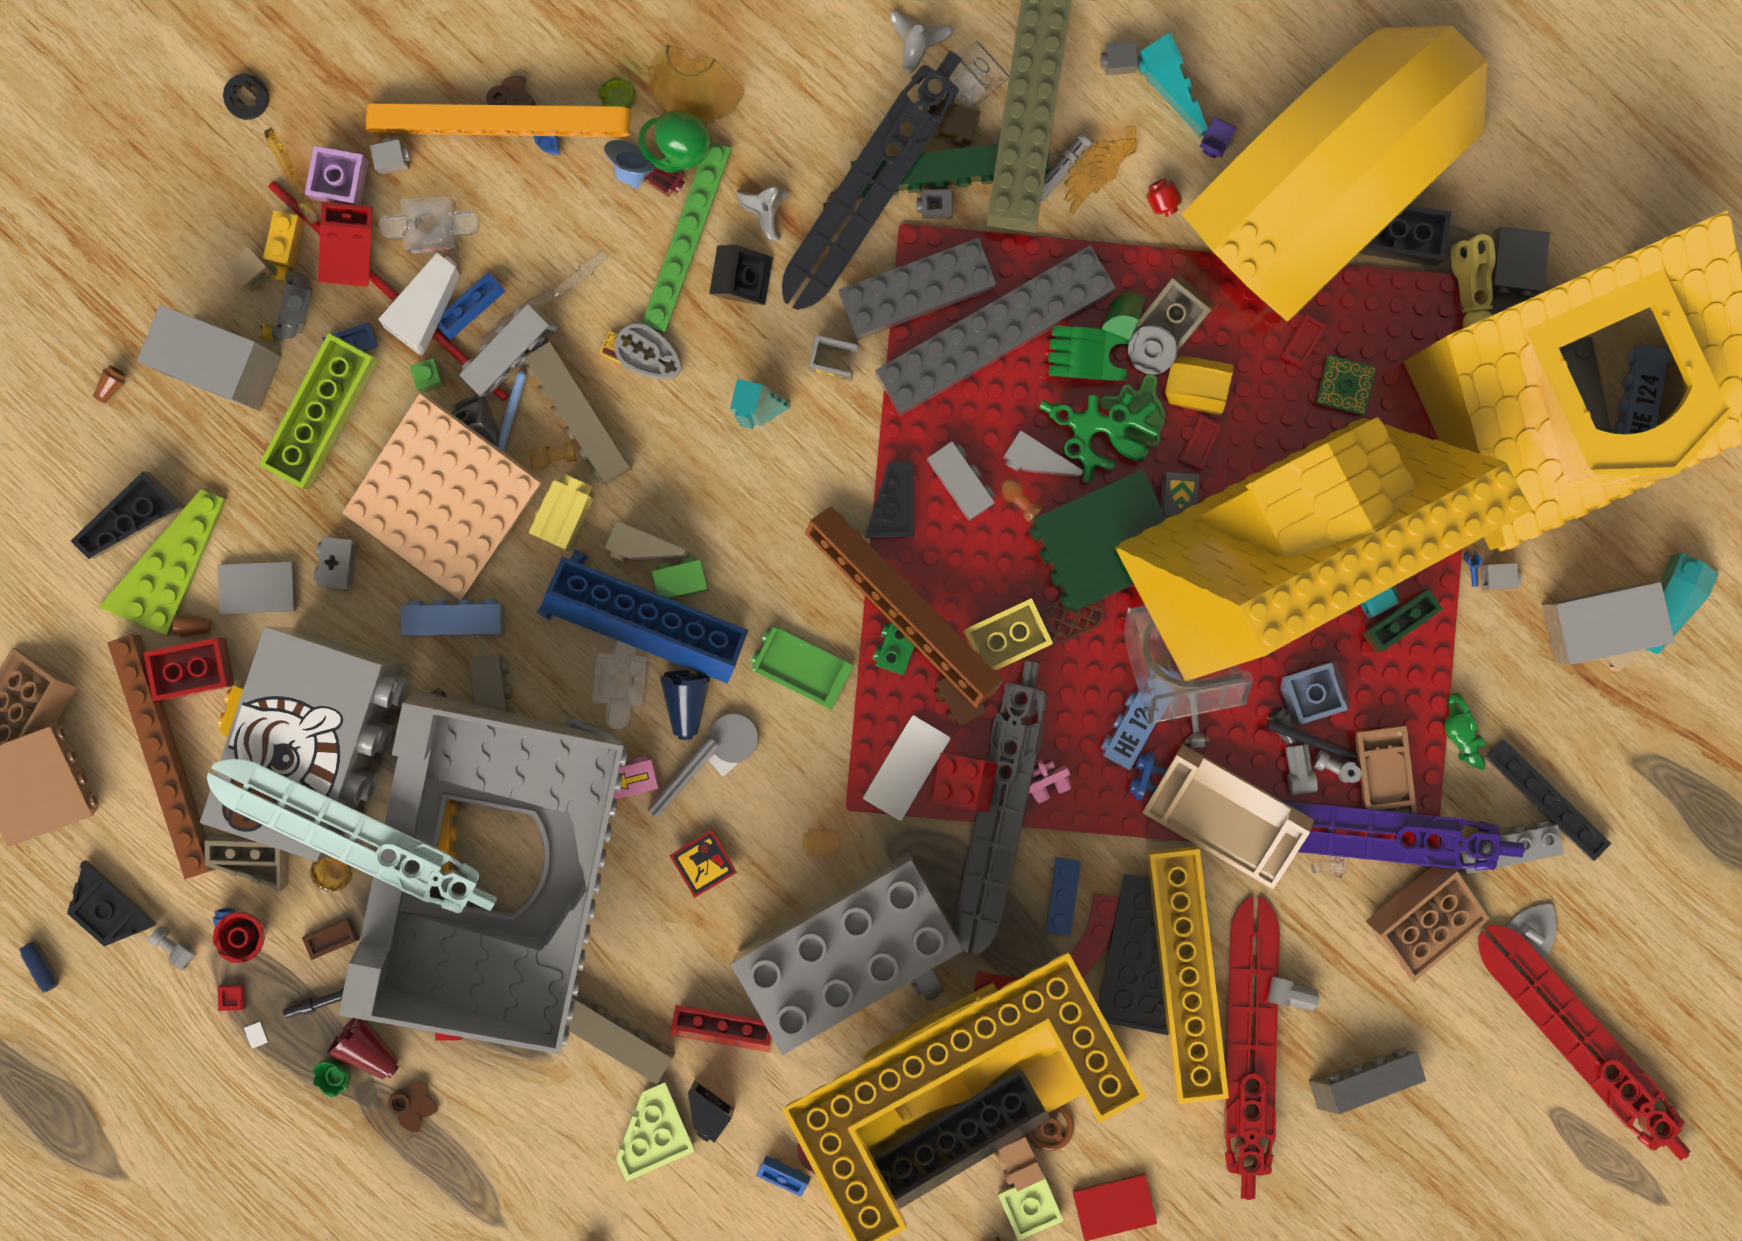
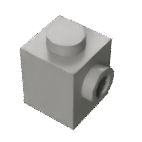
(390, 156)

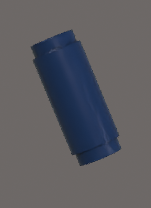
(38, 966)

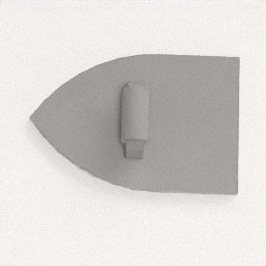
(1537, 926)

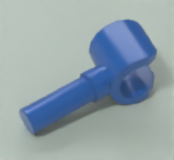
(1474, 564)

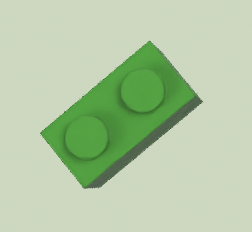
(680, 579)

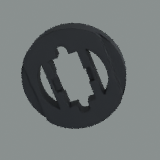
(249, 112)

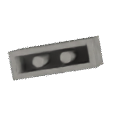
(961, 480)

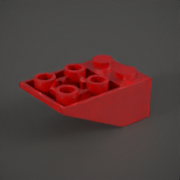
(345, 244)

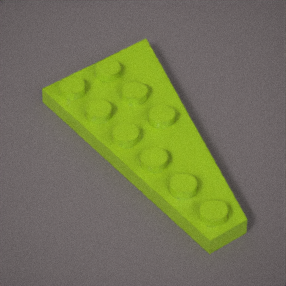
(163, 575)

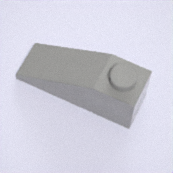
(1035, 457)

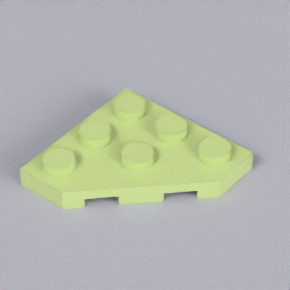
(654, 1134)

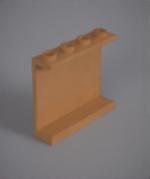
(41, 785)

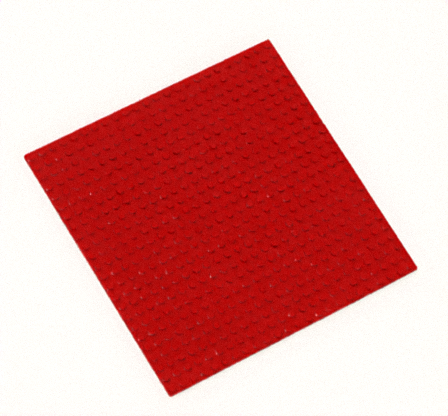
(993, 564)

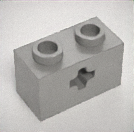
(338, 576)

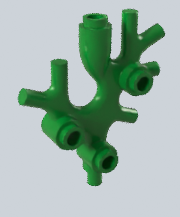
(1092, 421)

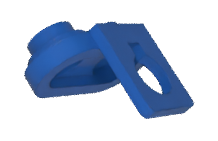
(1146, 768)

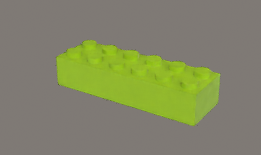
(318, 411)

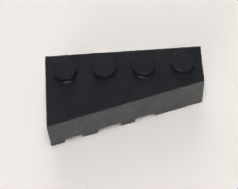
(130, 513)

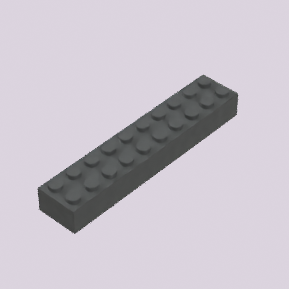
(995, 331)

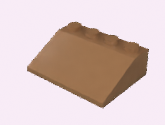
(29, 696)
(1427, 920)

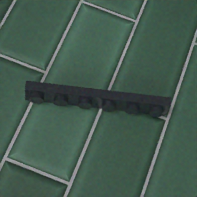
(1547, 800)

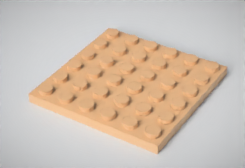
(442, 496)

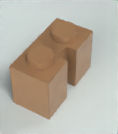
(1020, 1163)

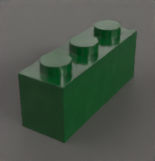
(1402, 620)

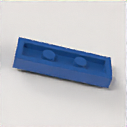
(470, 305)
(1063, 896)

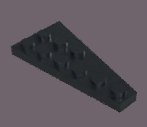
(1132, 974)

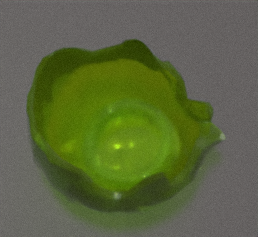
(617, 93)

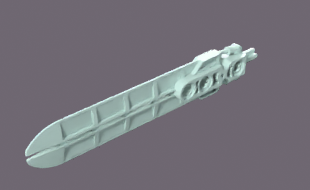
(339, 846)

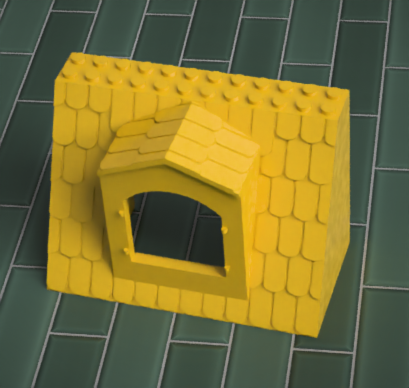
(1513, 397)
(1312, 540)
(944, 1059)

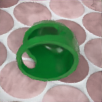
(680, 137)

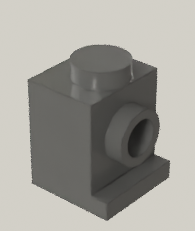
(941, 197)
(928, 985)

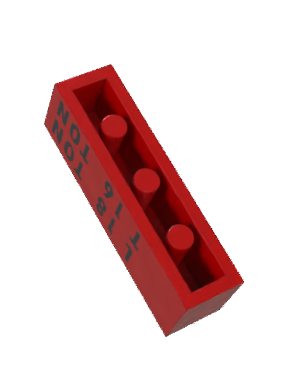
(720, 1028)

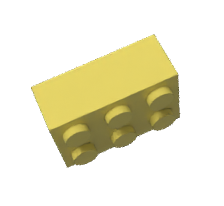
(1009, 635)

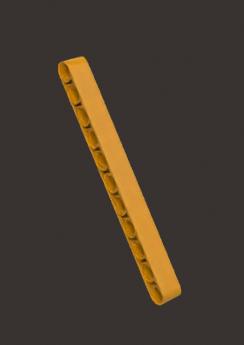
(498, 120)

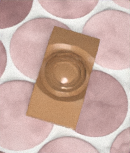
(1386, 770)

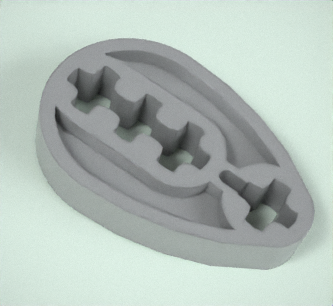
(651, 339)

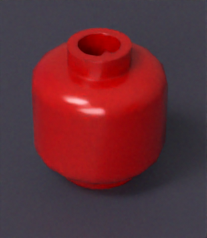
(1164, 197)

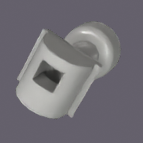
(1346, 771)
(179, 954)

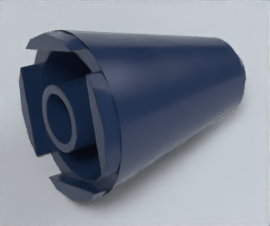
(684, 700)

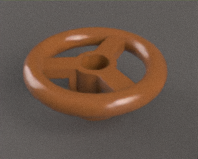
(1055, 1133)

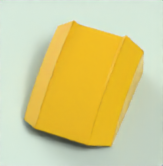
(1199, 384)

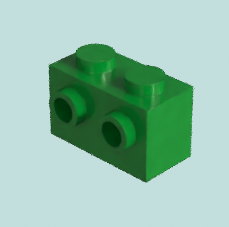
(895, 650)

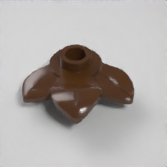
(512, 92)
(415, 1108)

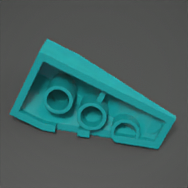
(1163, 70)
(1685, 588)

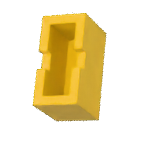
(284, 239)

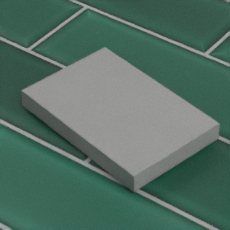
(256, 587)

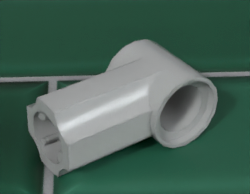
(1301, 776)
(1288, 993)

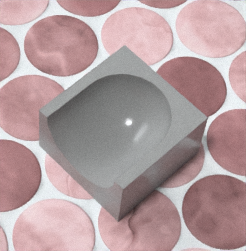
(209, 358)
(1608, 623)

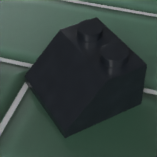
(740, 274)
(708, 1112)

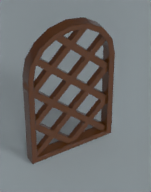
(1054, 605)

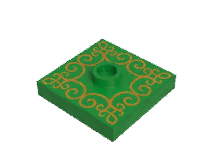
(1345, 385)

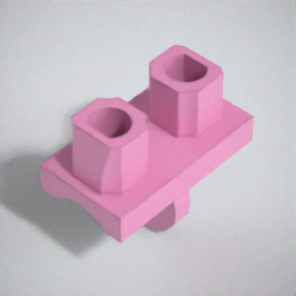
(1058, 777)

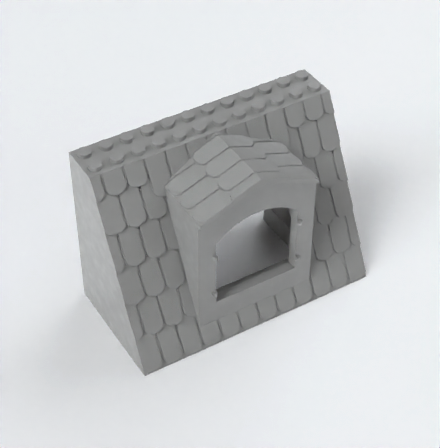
(481, 968)

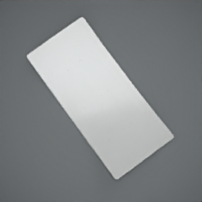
(906, 768)

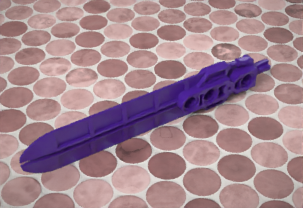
(1397, 823)

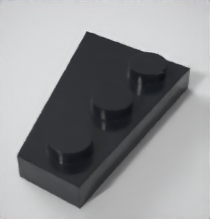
(895, 504)

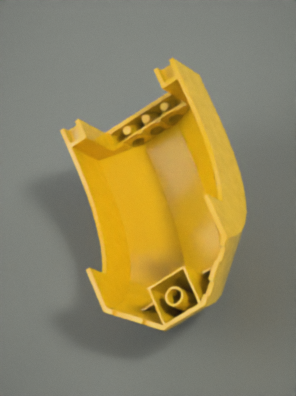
(1344, 162)

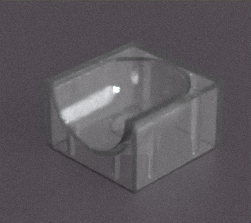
(1161, 684)

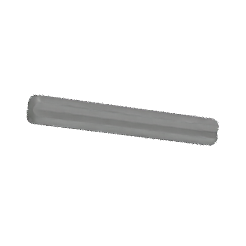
(683, 777)

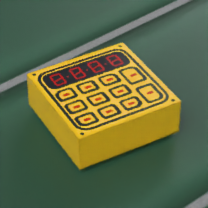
(608, 347)

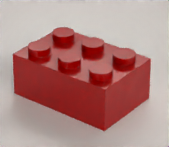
(189, 669)

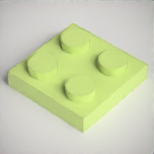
(1030, 1208)

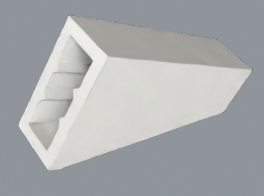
(422, 303)

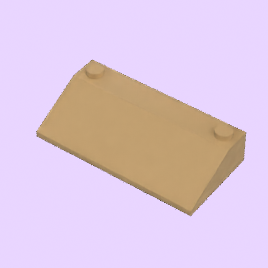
(1228, 816)

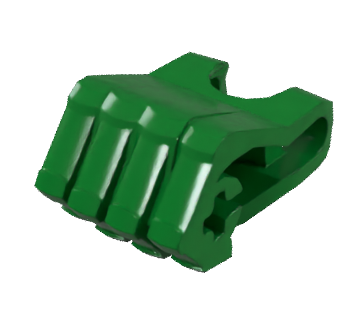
(1084, 353)

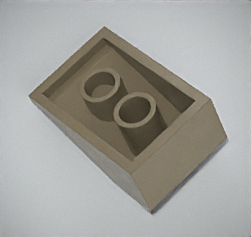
(1178, 309)
(637, 545)

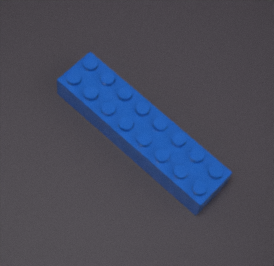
(644, 619)

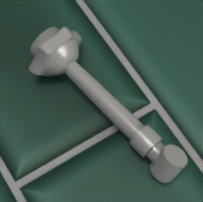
(1196, 739)

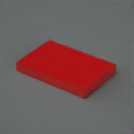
(1114, 1207)

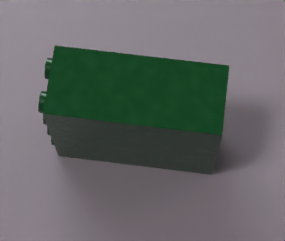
(1083, 535)

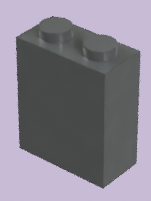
(1520, 261)

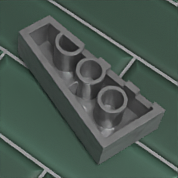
(1367, 1081)

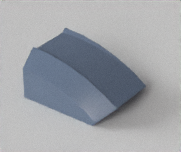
(1315, 693)

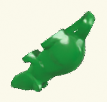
(1461, 729)

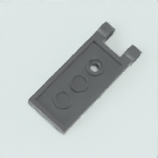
(1585, 372)

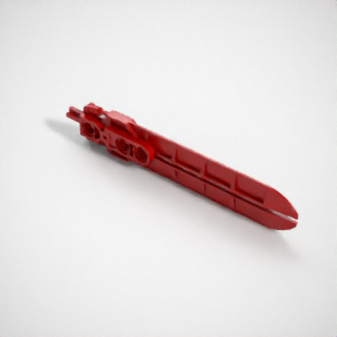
(1239, 1044)
(1643, 1090)

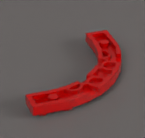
(1087, 950)

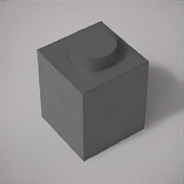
(1119, 58)

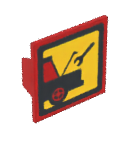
(703, 863)

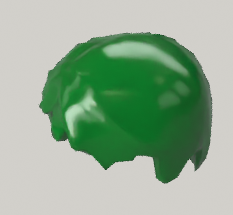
(332, 1076)

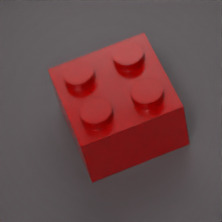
(964, 782)

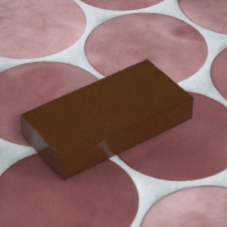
(330, 938)

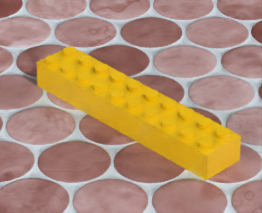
(1187, 974)

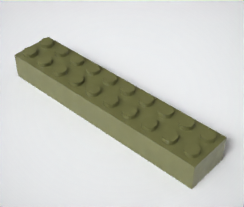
(1028, 114)

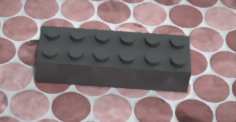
(917, 289)

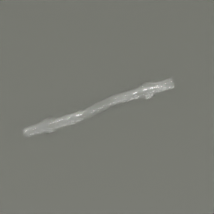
(584, 270)

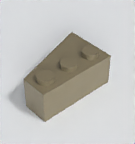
(247, 859)

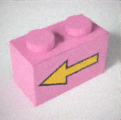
(637, 777)

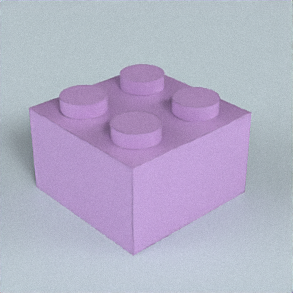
(336, 176)

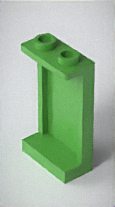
(801, 666)

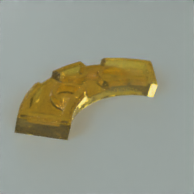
(291, 174)

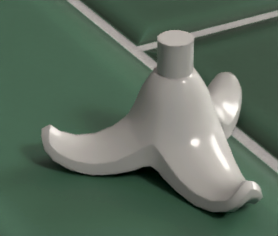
(917, 38)
(765, 206)

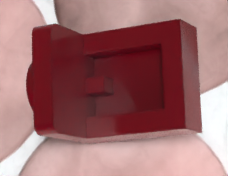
(665, 182)

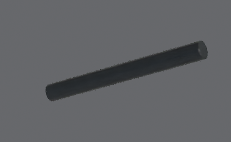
(1311, 740)

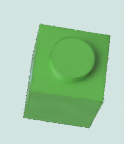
(427, 375)

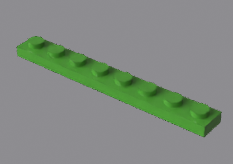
(686, 238)

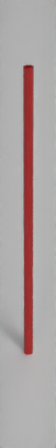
(382, 285)

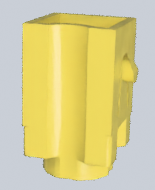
(562, 512)

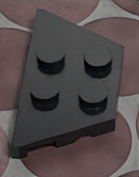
(105, 909)

